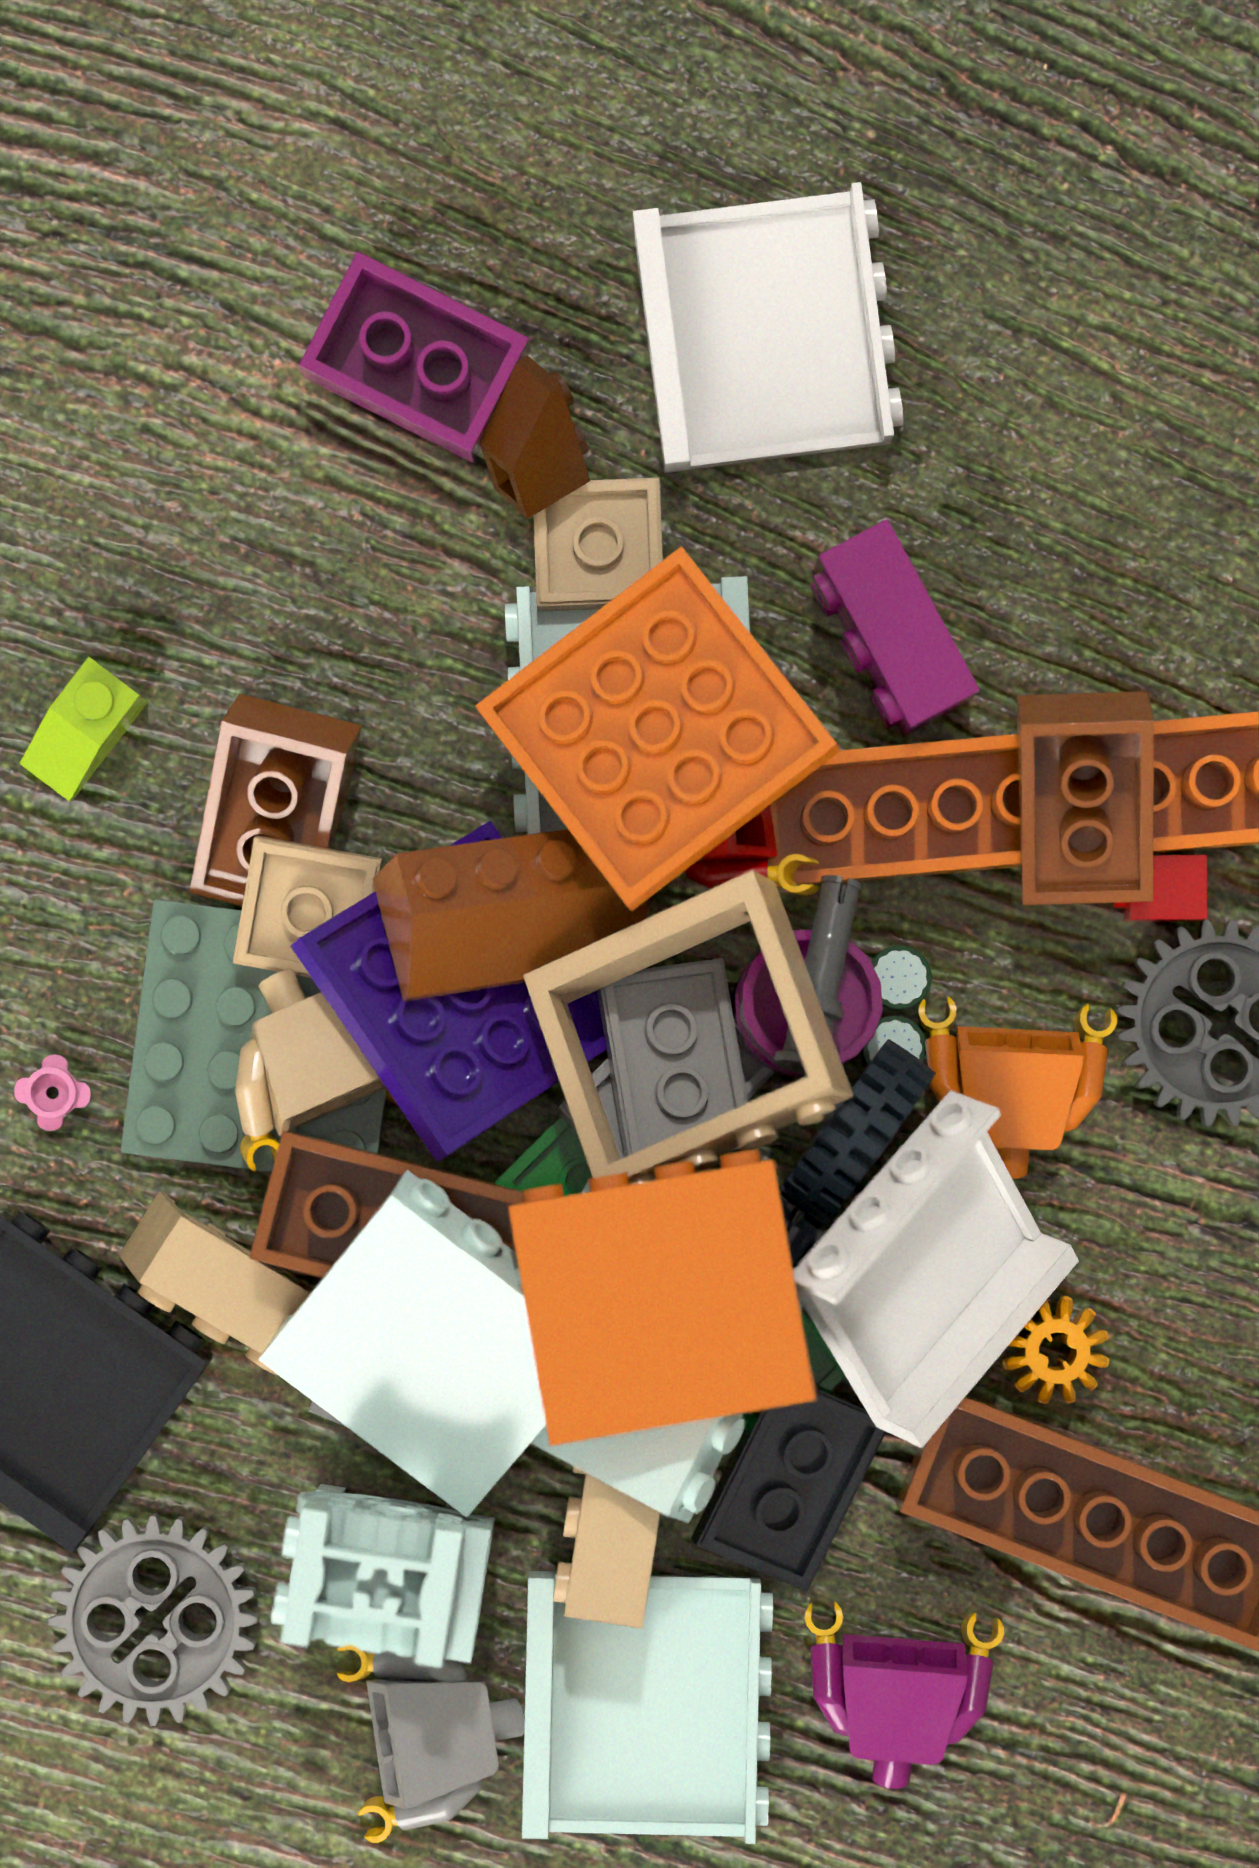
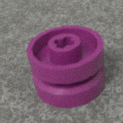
(763, 1022)

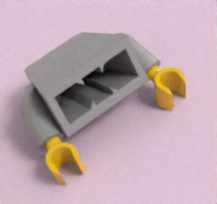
(430, 1738)

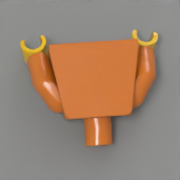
(1033, 1077)

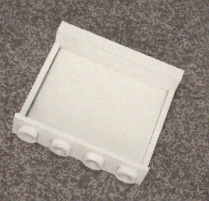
(766, 330)
(930, 1272)

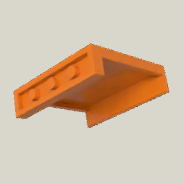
(661, 1299)

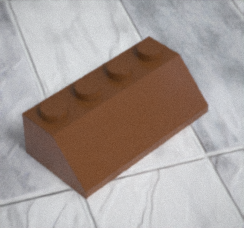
(493, 911)

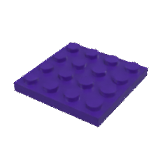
(446, 1058)

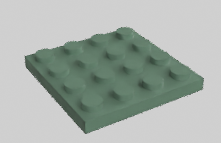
(189, 1042)

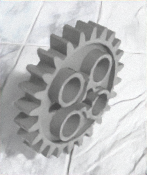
(194, 1658)

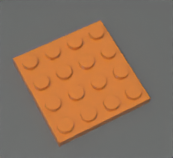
(657, 728)

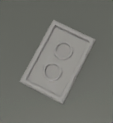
(671, 1050)

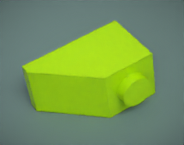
(81, 729)

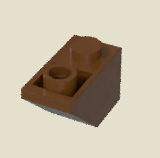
(532, 441)

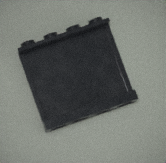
(80, 1381)

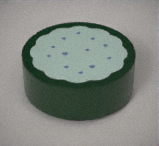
(903, 976)
(899, 1030)

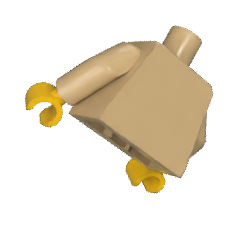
(296, 1066)

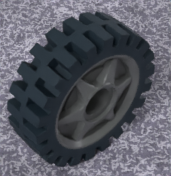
(856, 1132)

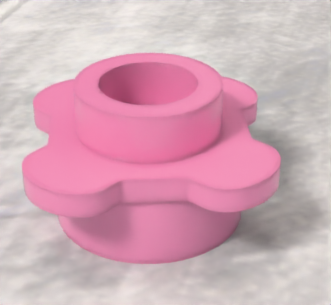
(34, 1092)

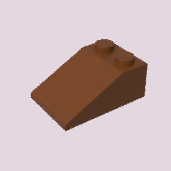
(275, 778)
(1086, 797)

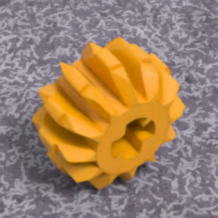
(1068, 1369)

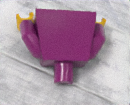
(900, 1695)

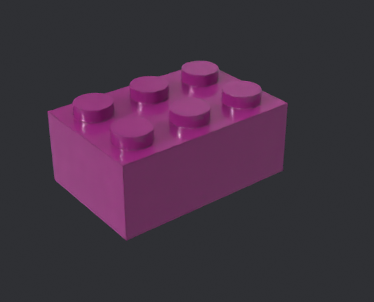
(413, 356)
(892, 629)

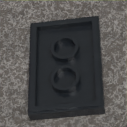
(790, 1486)

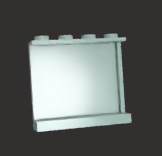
(421, 1345)
(648, 1721)

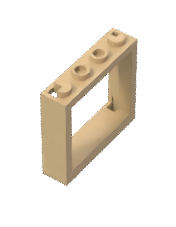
(654, 940)

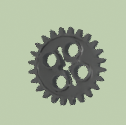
(1186, 1069)

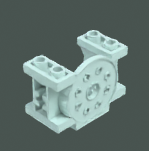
(384, 1575)

